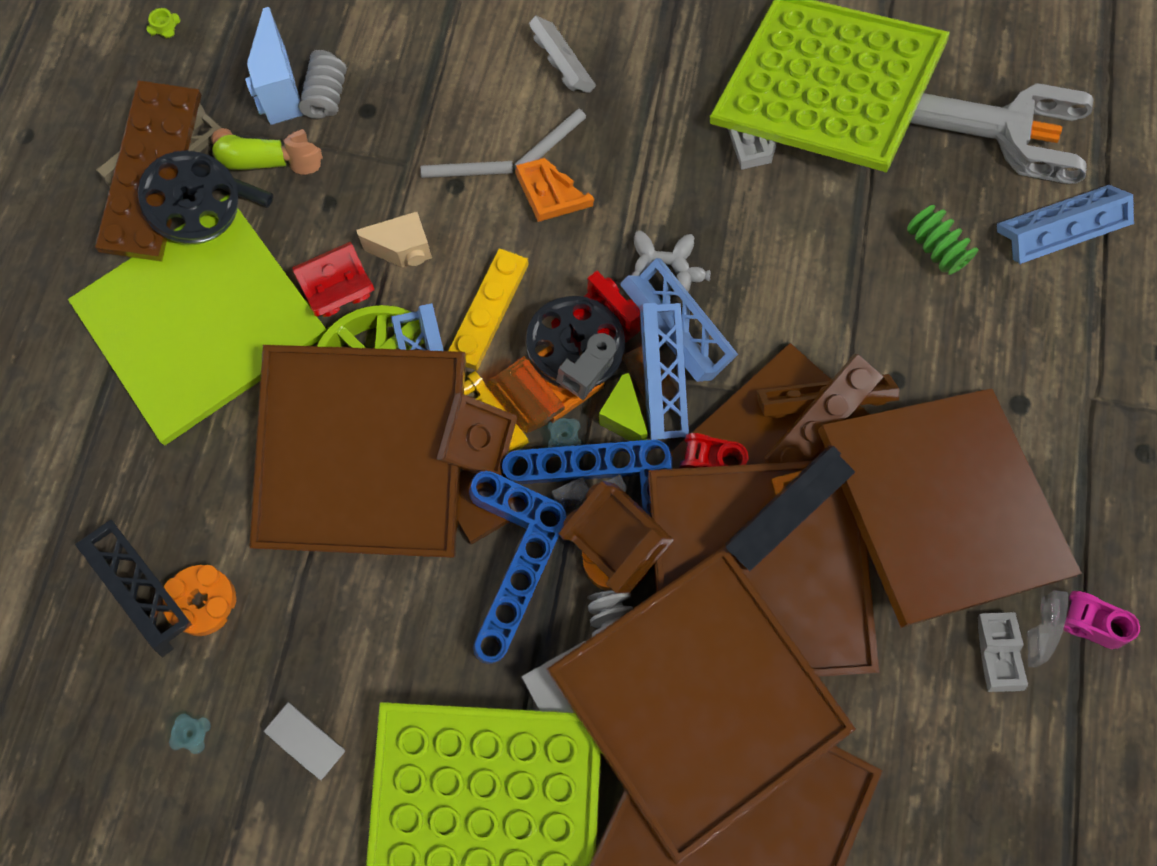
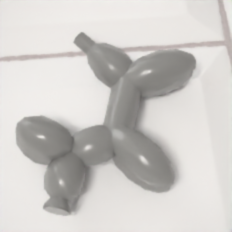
(676, 258)

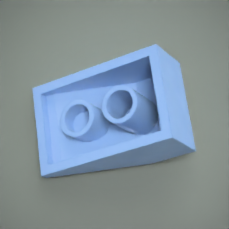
(272, 73)

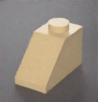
(397, 240)

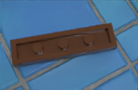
(796, 398)
(831, 405)

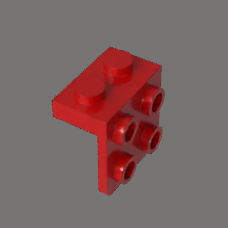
(333, 280)
(606, 292)

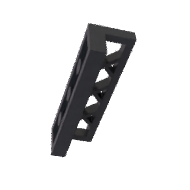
(789, 508)
(126, 598)

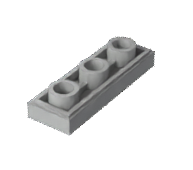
(561, 55)

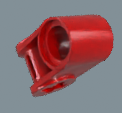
(711, 451)

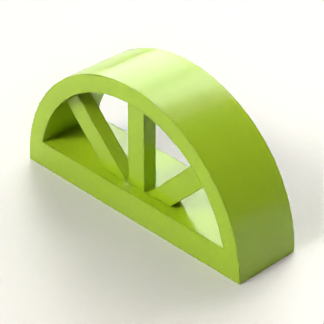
(365, 319)

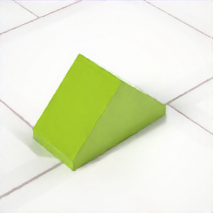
(622, 412)

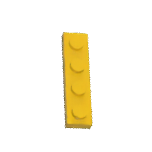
(489, 307)

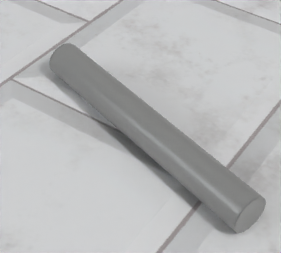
(553, 138)
(466, 169)

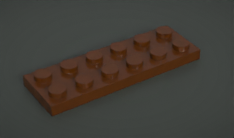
(157, 124)

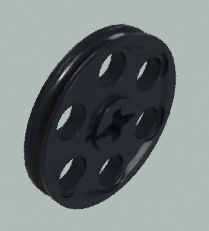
(189, 211)
(560, 337)

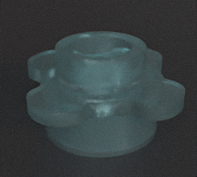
(565, 425)
(179, 733)

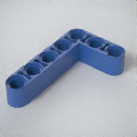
(603, 468)
(521, 562)

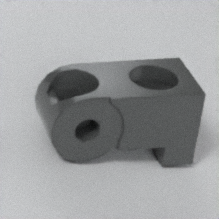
(590, 367)

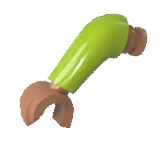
(247, 153)

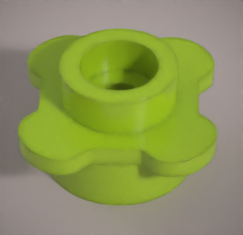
(162, 22)

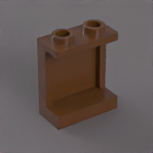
(616, 535)

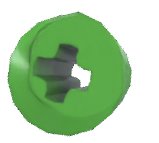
(940, 240)

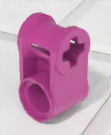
(1092, 620)

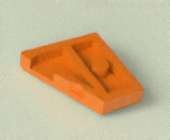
(549, 190)

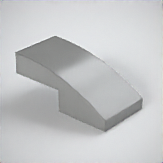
(1000, 652)
(304, 741)

